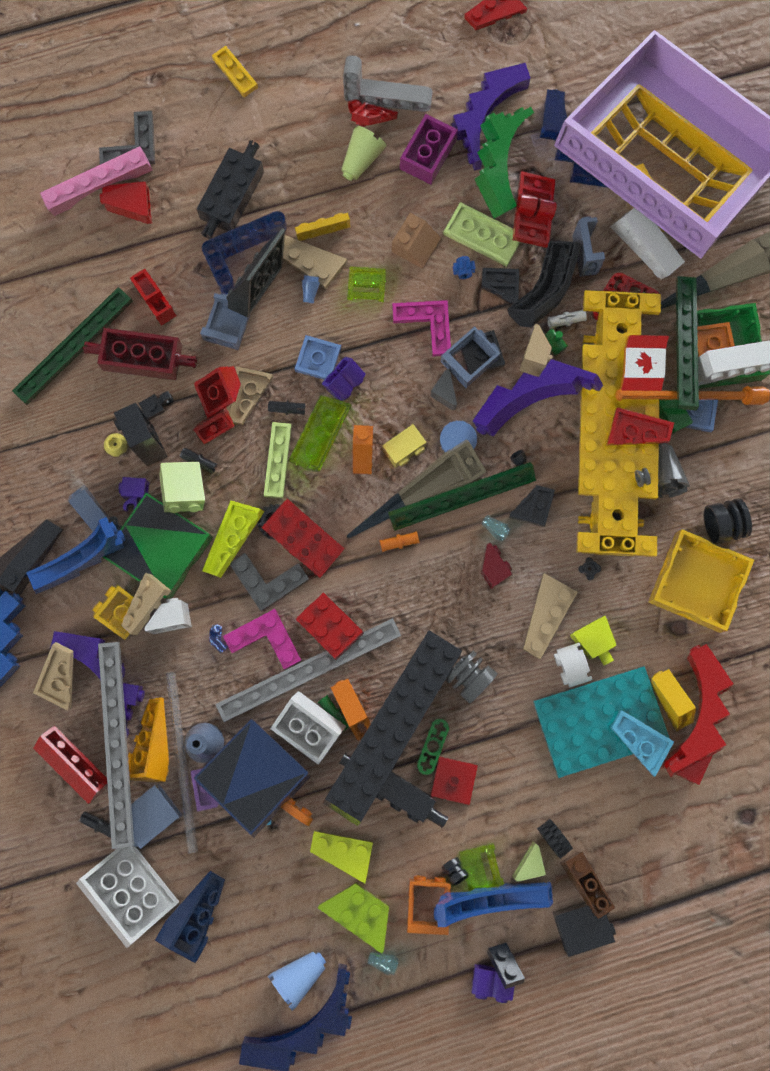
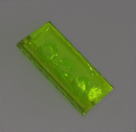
(319, 433)

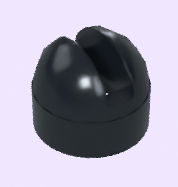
(519, 457)

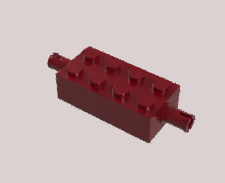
(140, 354)

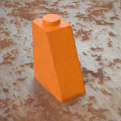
(362, 449)
(351, 708)

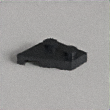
(502, 283)
(535, 506)

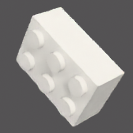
(308, 727)

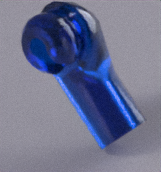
(215, 638)

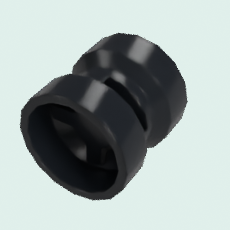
(455, 871)

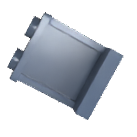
(587, 261)
(224, 325)
(152, 815)

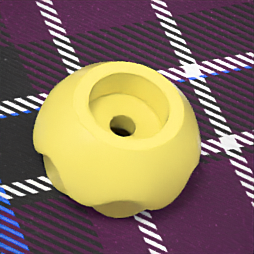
(117, 450)

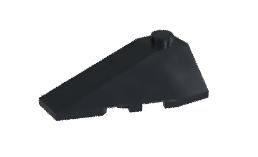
(27, 555)

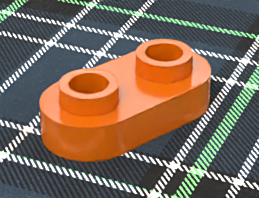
(302, 815)

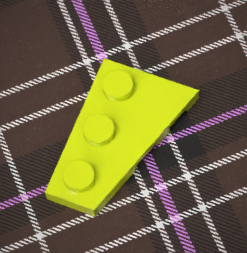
(344, 853)

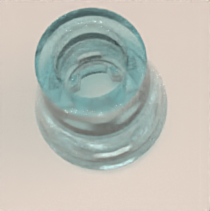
(496, 528)
(384, 962)

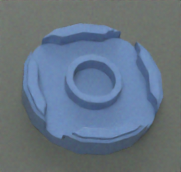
(455, 433)

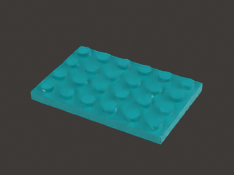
(580, 720)

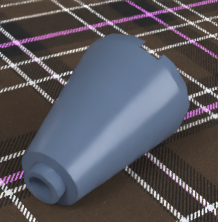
(210, 741)

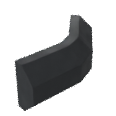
(551, 285)

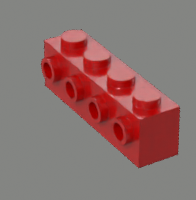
(71, 764)

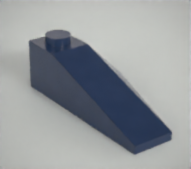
(188, 925)

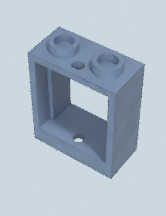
(457, 370)

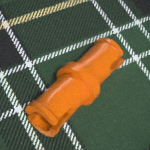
(399, 541)

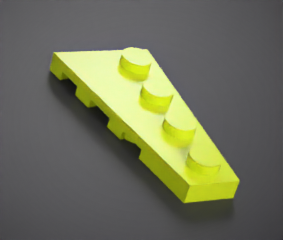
(232, 534)

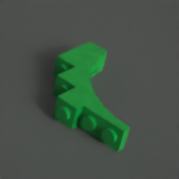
(493, 179)

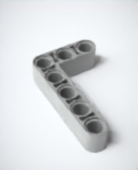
(381, 92)

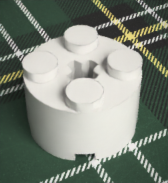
(573, 665)

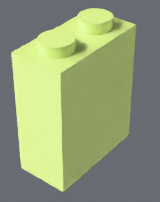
(182, 487)

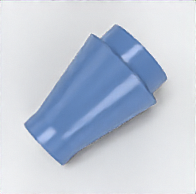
(310, 286)

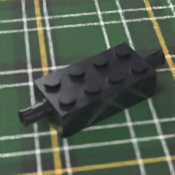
(230, 190)
(408, 798)

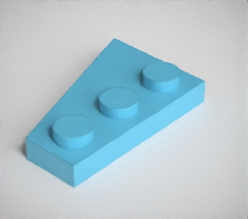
(643, 741)

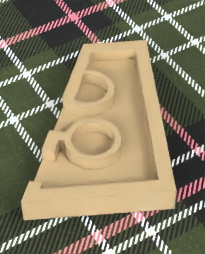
(251, 389)

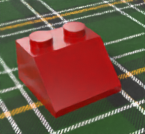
(218, 389)

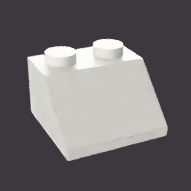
(169, 617)

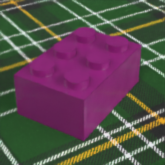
(428, 149)

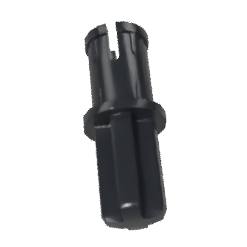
(286, 407)
(205, 464)
(96, 823)

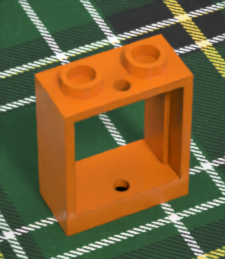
(425, 927)

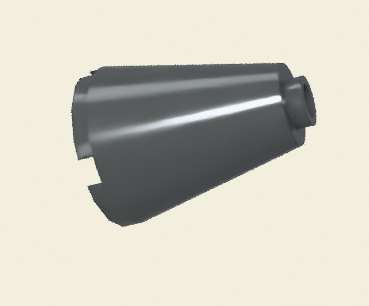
(670, 473)

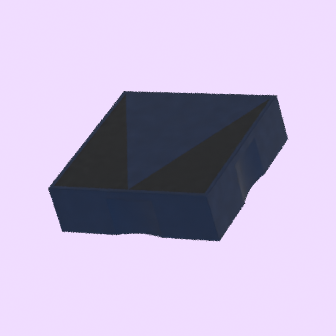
(252, 777)

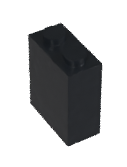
(582, 930)

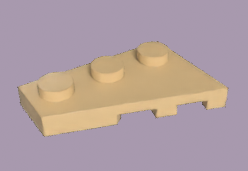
(145, 600)
(57, 677)

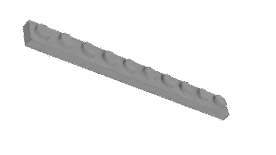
(305, 672)
(116, 745)

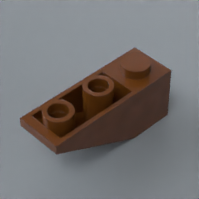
(587, 884)

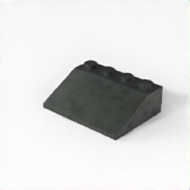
(257, 276)

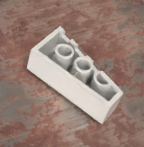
(648, 243)
(733, 361)

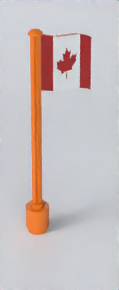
(645, 374)

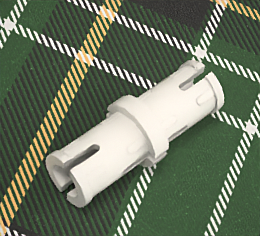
(567, 319)

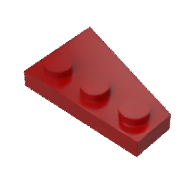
(490, 11)
(637, 428)

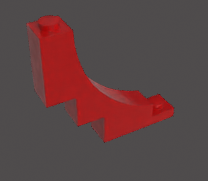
(704, 738)

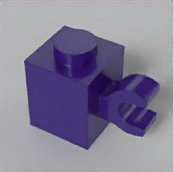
(133, 490)

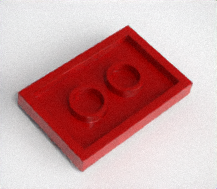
(329, 626)

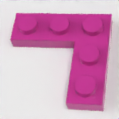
(429, 311)
(270, 626)

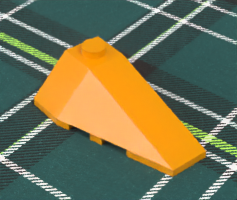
(150, 756)

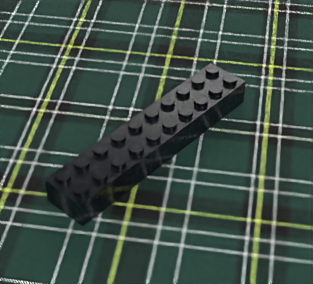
(392, 728)

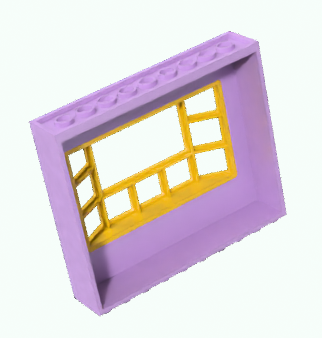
(695, 110)

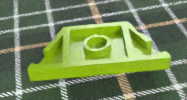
(360, 914)

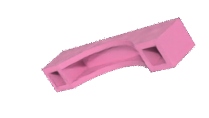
(68, 193)

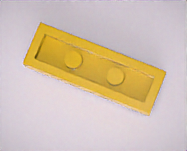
(234, 71)
(322, 226)

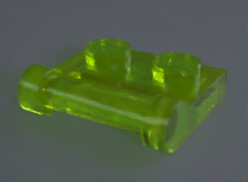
(366, 278)
(473, 864)

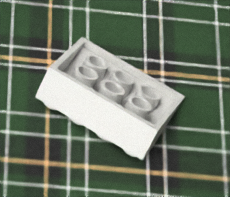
(127, 893)

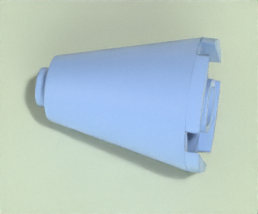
(298, 977)

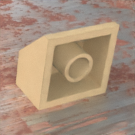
(537, 353)

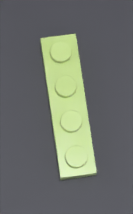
(277, 460)

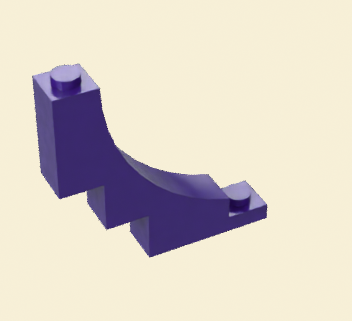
(553, 381)

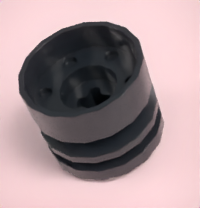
(727, 521)

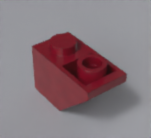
(493, 568)

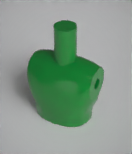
(556, 342)

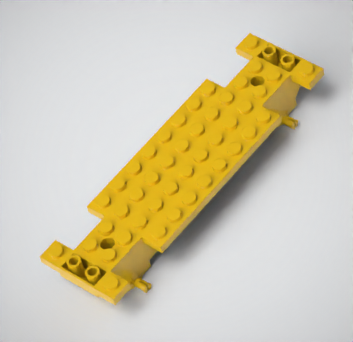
(610, 470)

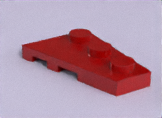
(372, 114)

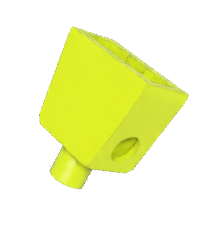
(596, 640)

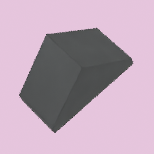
(444, 391)

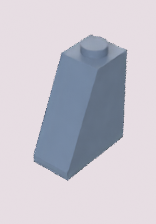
(87, 507)

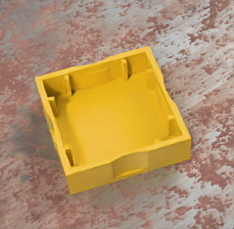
(701, 581)

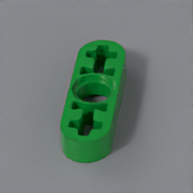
(423, 758)

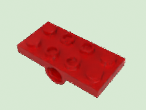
(534, 209)
(302, 538)

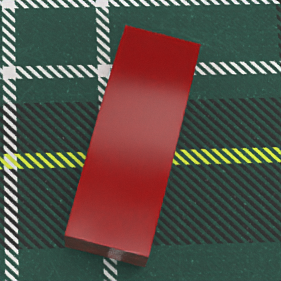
(153, 297)

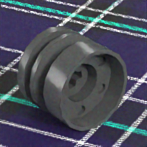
(471, 676)

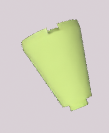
(361, 152)

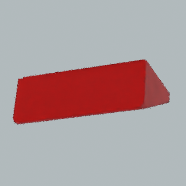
(214, 426)

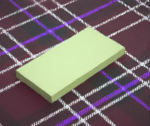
(482, 234)

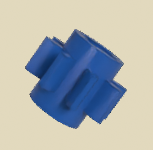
(464, 267)

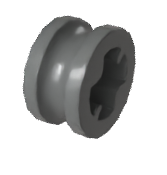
(642, 477)

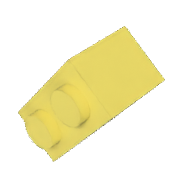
(404, 446)

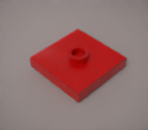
(454, 780)

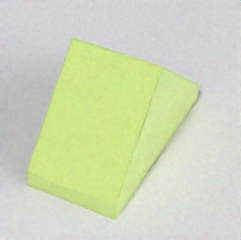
(531, 864)

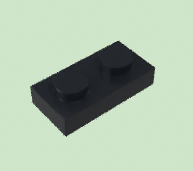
(505, 965)

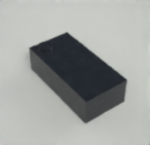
(140, 434)

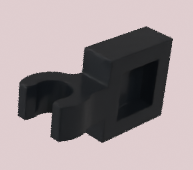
(153, 405)

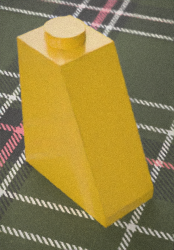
(673, 699)

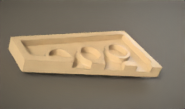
(312, 261)
(549, 610)

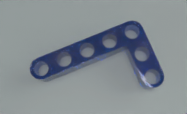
(238, 245)

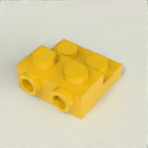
(113, 610)

